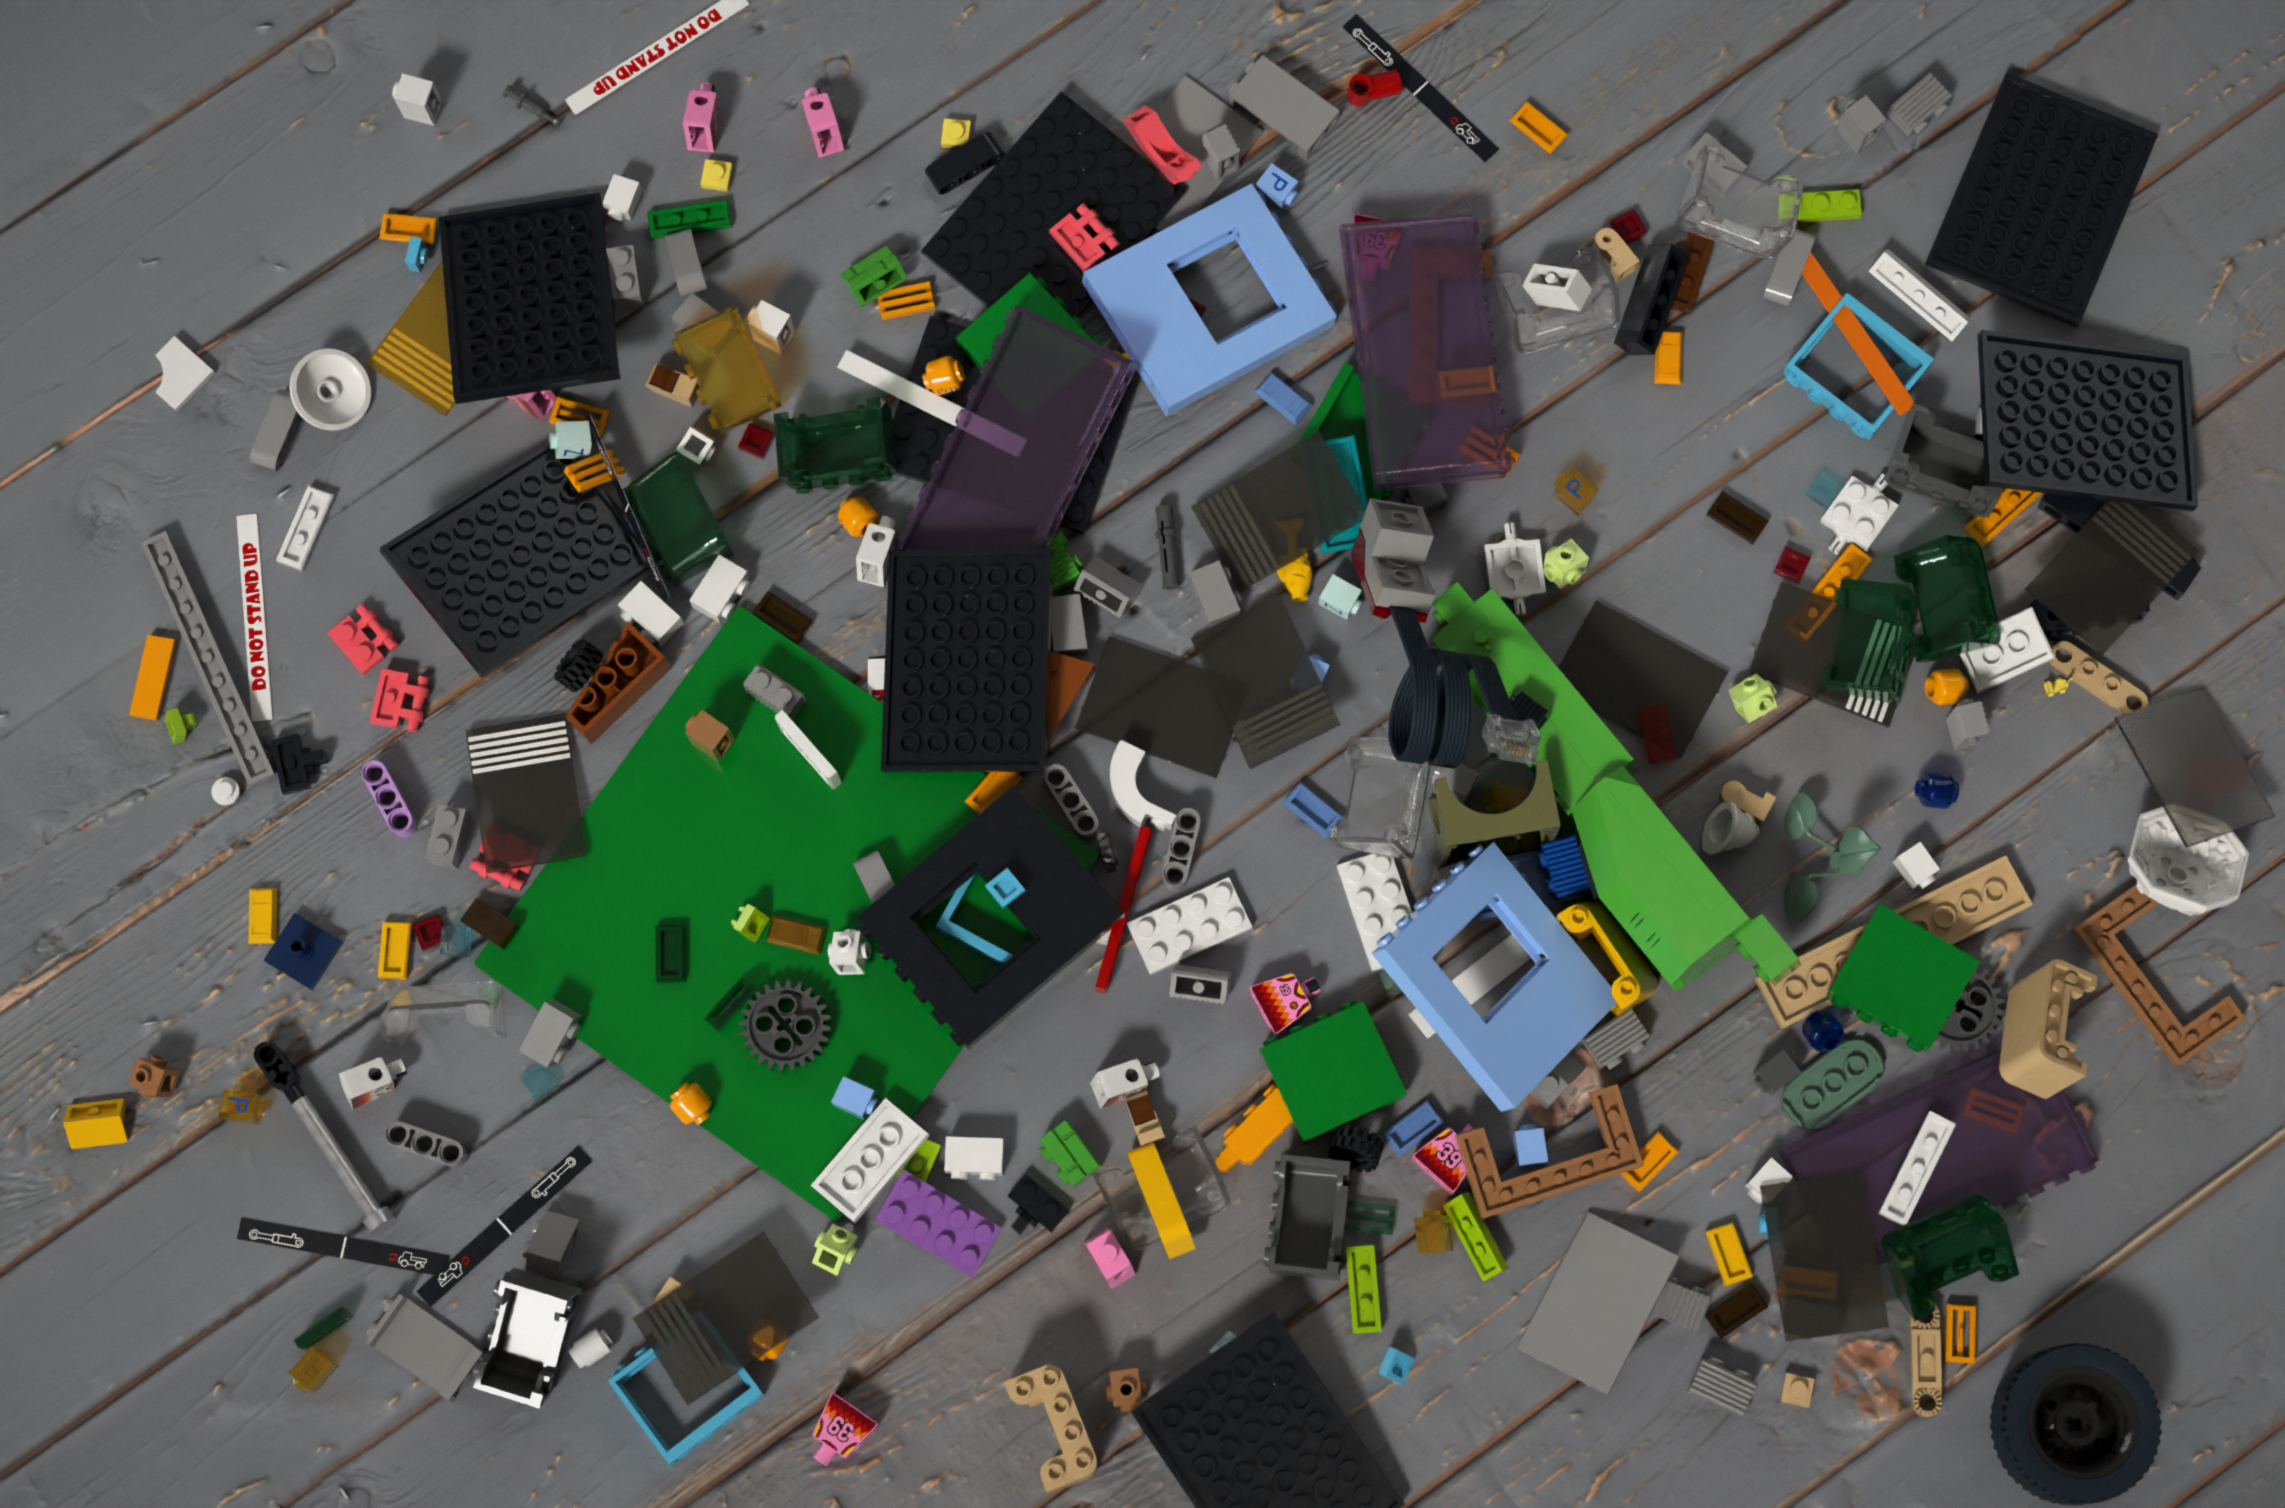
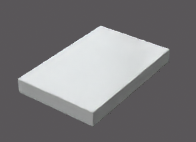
(2019, 650)
(807, 750)

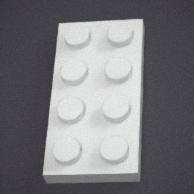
(1374, 899)
(1189, 926)
(870, 1160)

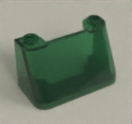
(677, 519)
(1951, 597)
(1872, 640)

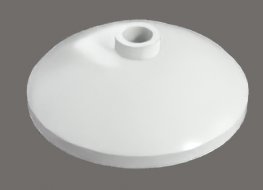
(346, 387)

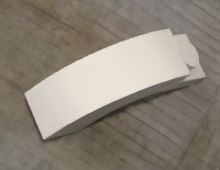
(1123, 774)

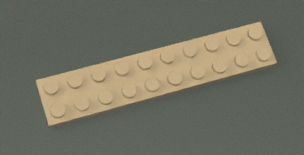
(1948, 912)

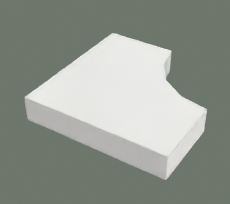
(182, 374)

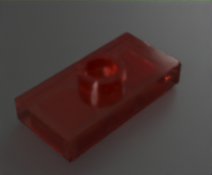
(1657, 733)

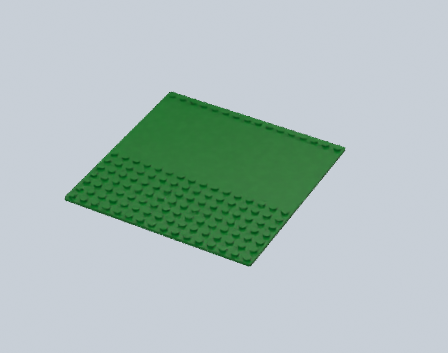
(761, 828)

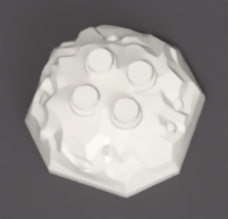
(2183, 877)

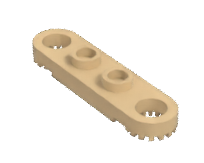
(2097, 678)
(1926, 1363)

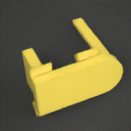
(2059, 685)

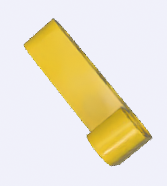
(1161, 1200)

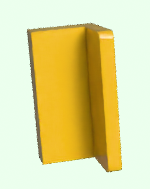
(95, 1123)

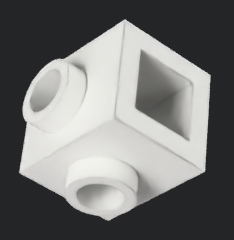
(849, 952)

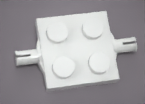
(1859, 514)
(1515, 569)

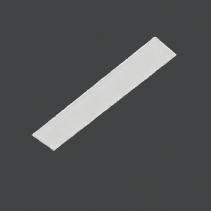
(1483, 975)

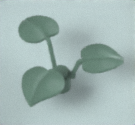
(1850, 858)

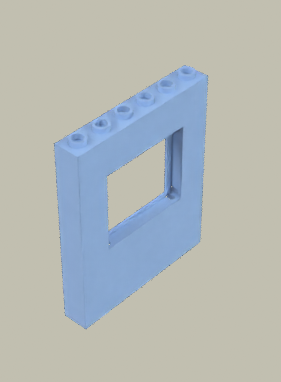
(1162, 326)
(1537, 1018)

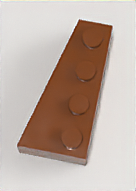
(617, 684)
(1066, 686)

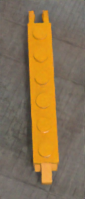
(1256, 1132)

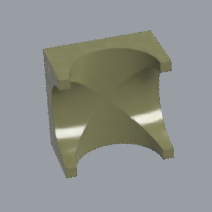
(1514, 831)

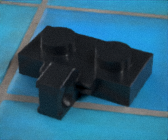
(295, 763)
(1035, 1206)

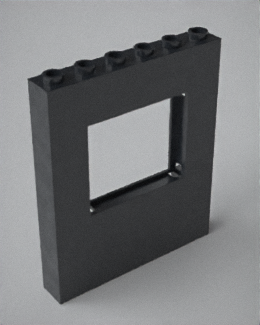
(1059, 906)

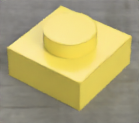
(955, 133)
(716, 175)

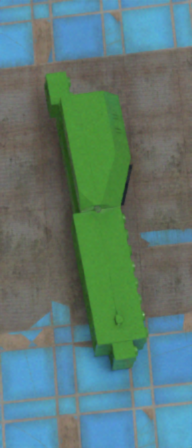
(1625, 841)

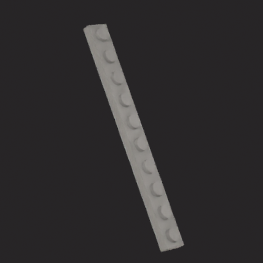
(208, 659)

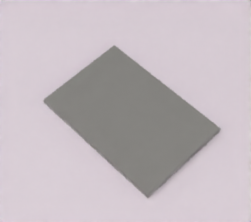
(1186, 118)
(1598, 1303)

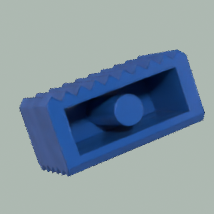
(1563, 868)

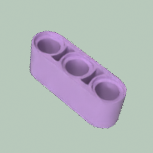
(380, 789)

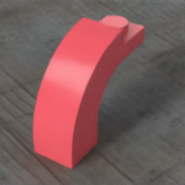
(1160, 146)

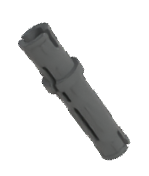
(1167, 546)

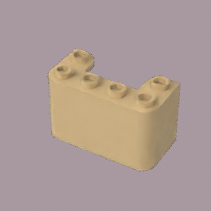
(2035, 1029)
(1078, 1458)

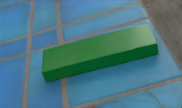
(697, 217)

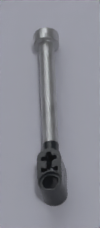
(376, 1217)

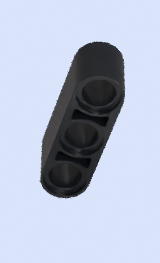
(964, 163)

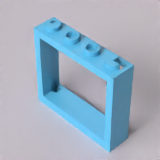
(1882, 333)
(965, 937)
(673, 1455)

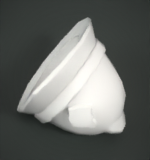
(1728, 829)

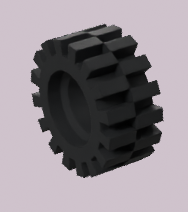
(578, 665)
(1356, 1146)

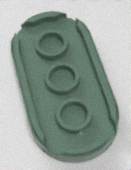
(1832, 1084)

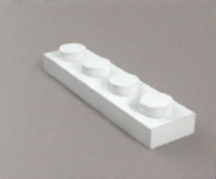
(1920, 295)
(1916, 1168)

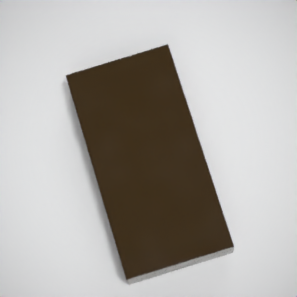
(1737, 517)
(783, 617)
(490, 923)
(1736, 1311)

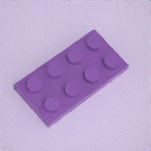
(937, 1223)

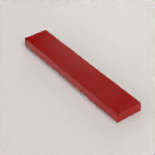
(1125, 905)

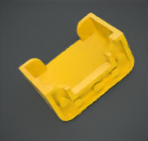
(1635, 978)

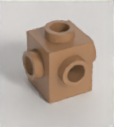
(154, 1077)
(1124, 1378)

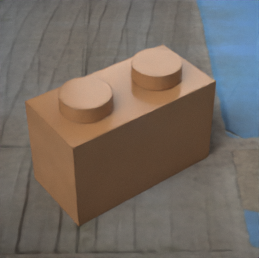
(709, 735)

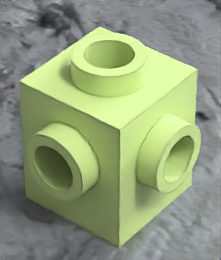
(1565, 563)
(1753, 697)
(835, 1249)

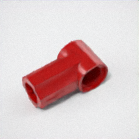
(1376, 87)

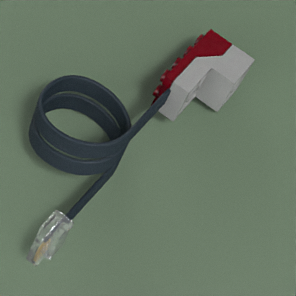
(1429, 712)

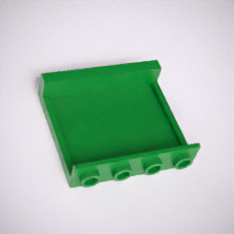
(1029, 294)
(1343, 416)
(1902, 979)
(1333, 1071)

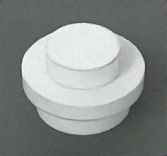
(225, 791)

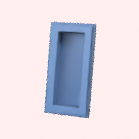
(1283, 398)
(1312, 809)
(1413, 1128)

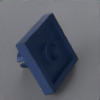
(303, 951)

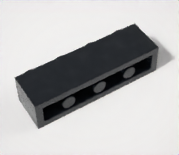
(1651, 299)

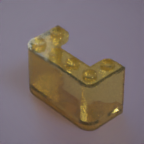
(726, 370)

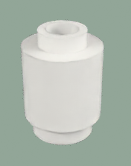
(590, 1347)

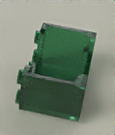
(836, 447)
(1945, 1249)

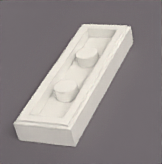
(305, 528)

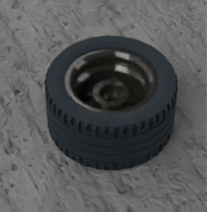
(2127, 1434)

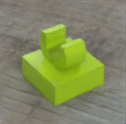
(178, 725)
(750, 923)

